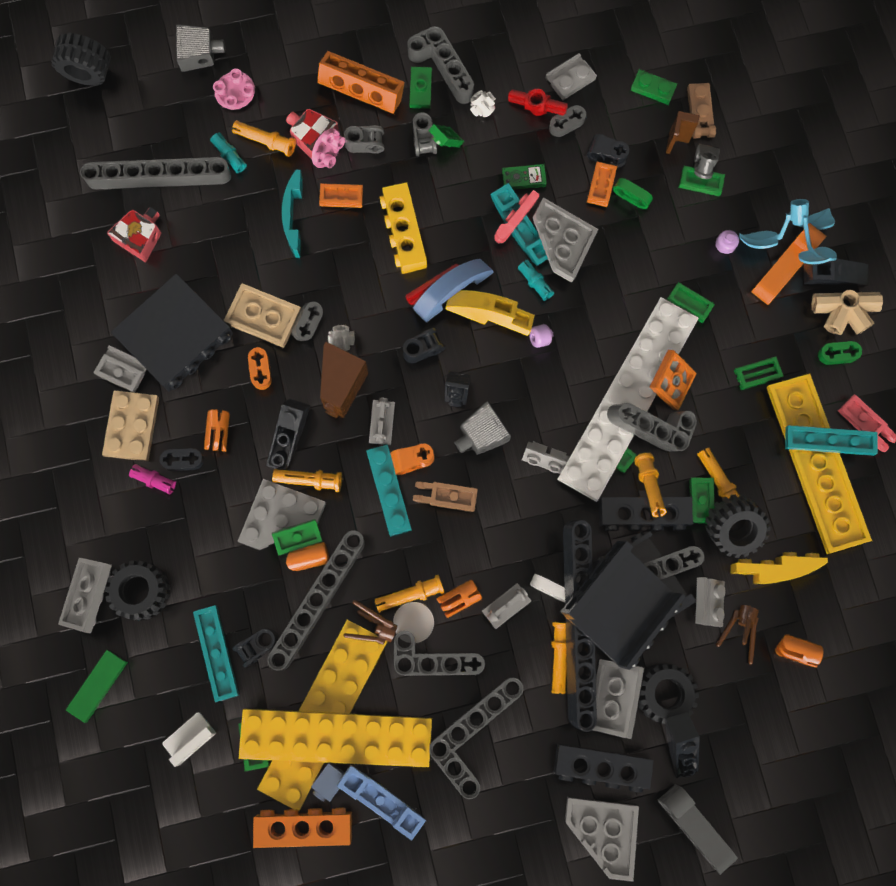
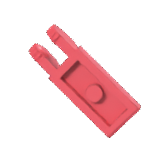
(515, 218)
(866, 419)

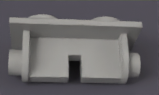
(381, 421)
(536, 455)
(506, 605)

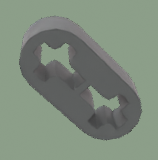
(569, 123)
(312, 322)

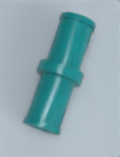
(228, 152)
(535, 280)

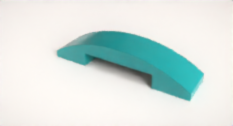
(292, 191)
(525, 233)

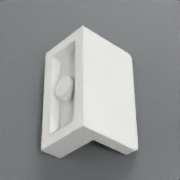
(188, 739)

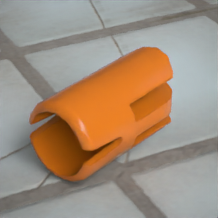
(217, 425)
(308, 557)
(459, 598)
(800, 650)

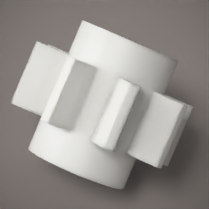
(482, 103)
(341, 337)

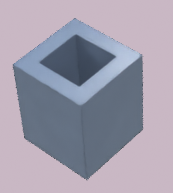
(326, 783)

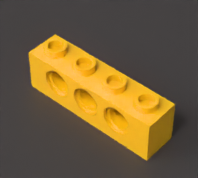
(399, 196)

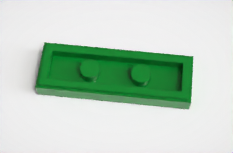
(96, 686)

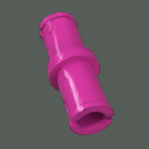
(152, 479)

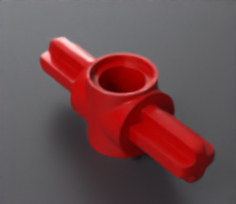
(528, 100)

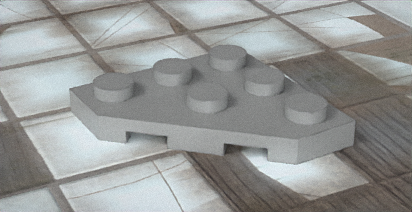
(563, 238)
(277, 509)
(607, 833)

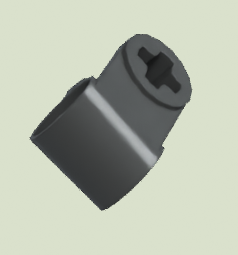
(422, 137)
(365, 138)
(705, 160)

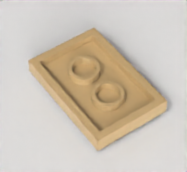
(262, 315)
(130, 426)

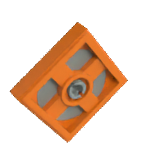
(673, 380)

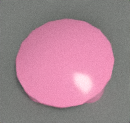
(234, 90)
(327, 148)

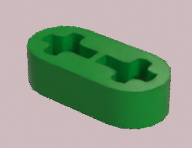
(632, 193)
(840, 357)

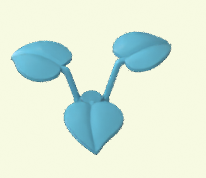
(799, 216)

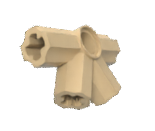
(842, 314)

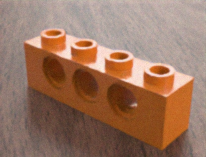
(360, 82)
(265, 835)

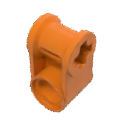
(408, 459)

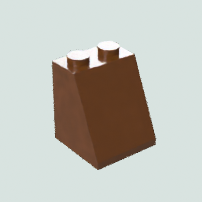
(340, 379)

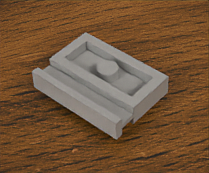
(570, 76)
(120, 369)
(710, 602)

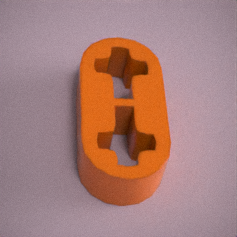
(254, 368)

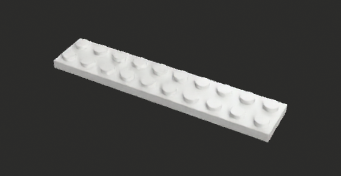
(604, 442)

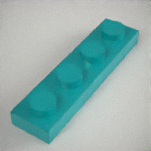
(831, 440)
(388, 490)
(216, 653)

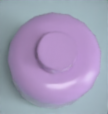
(727, 241)
(540, 335)

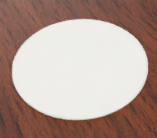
(415, 619)

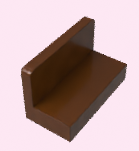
(682, 129)

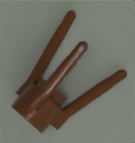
(748, 618)
(385, 629)

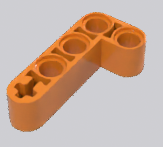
(786, 266)

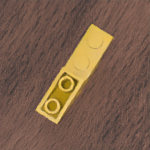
(491, 307)
(785, 567)

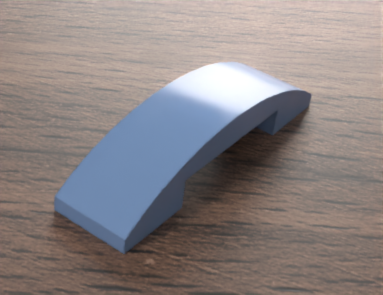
(450, 284)
(381, 801)

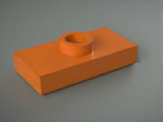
(602, 184)
(341, 195)

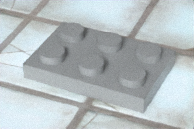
(85, 595)
(617, 698)

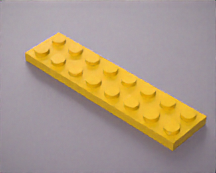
(820, 473)
(333, 691)
(335, 738)

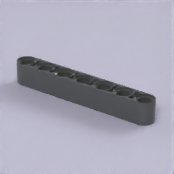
(147, 168)
(306, 606)

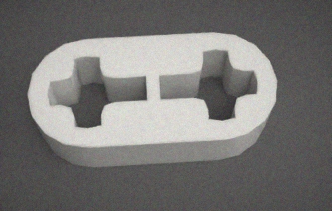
(548, 587)

